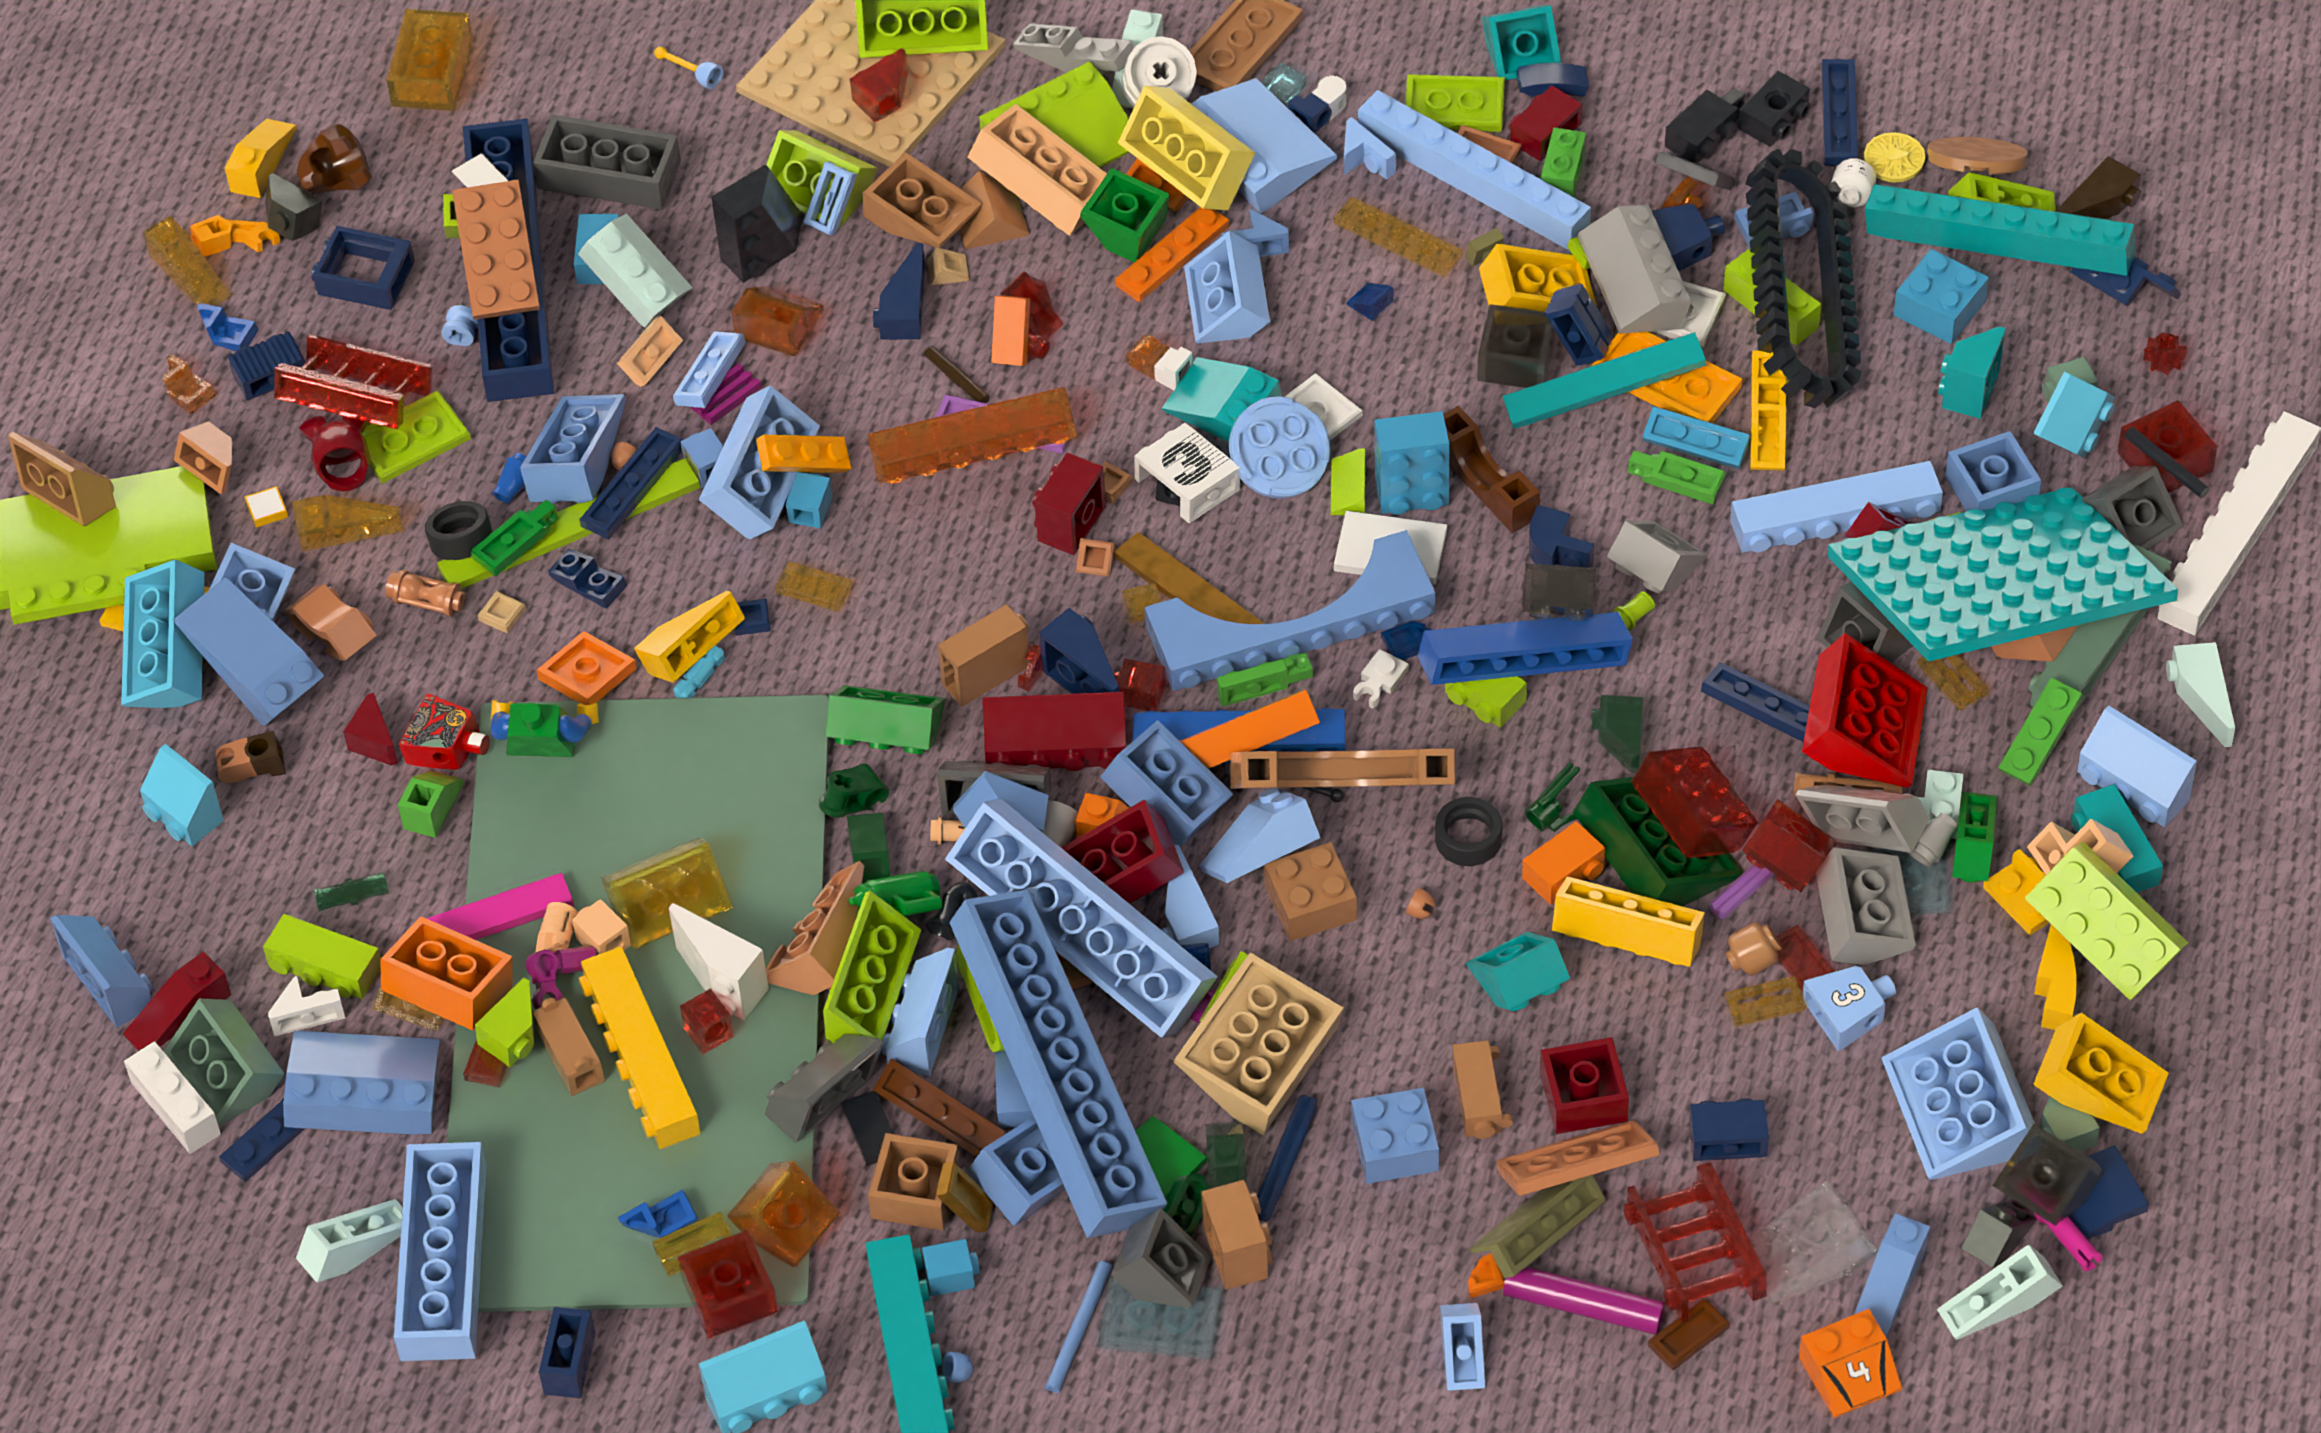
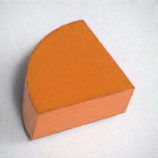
(1485, 1277)

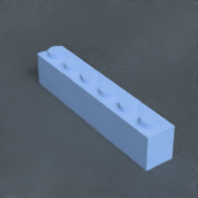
(1833, 506)

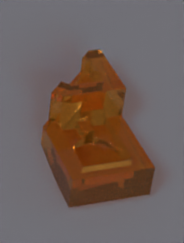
(185, 387)

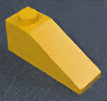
(258, 157)
(687, 638)

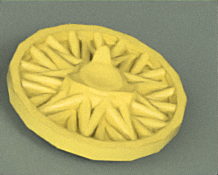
(1895, 157)

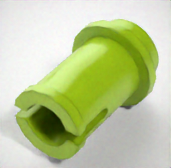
(1635, 609)

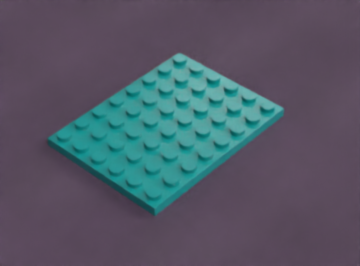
(2001, 573)

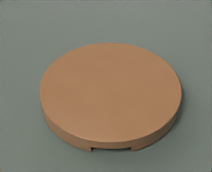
(1977, 155)

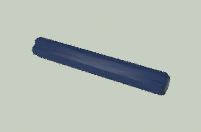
(1285, 1155)

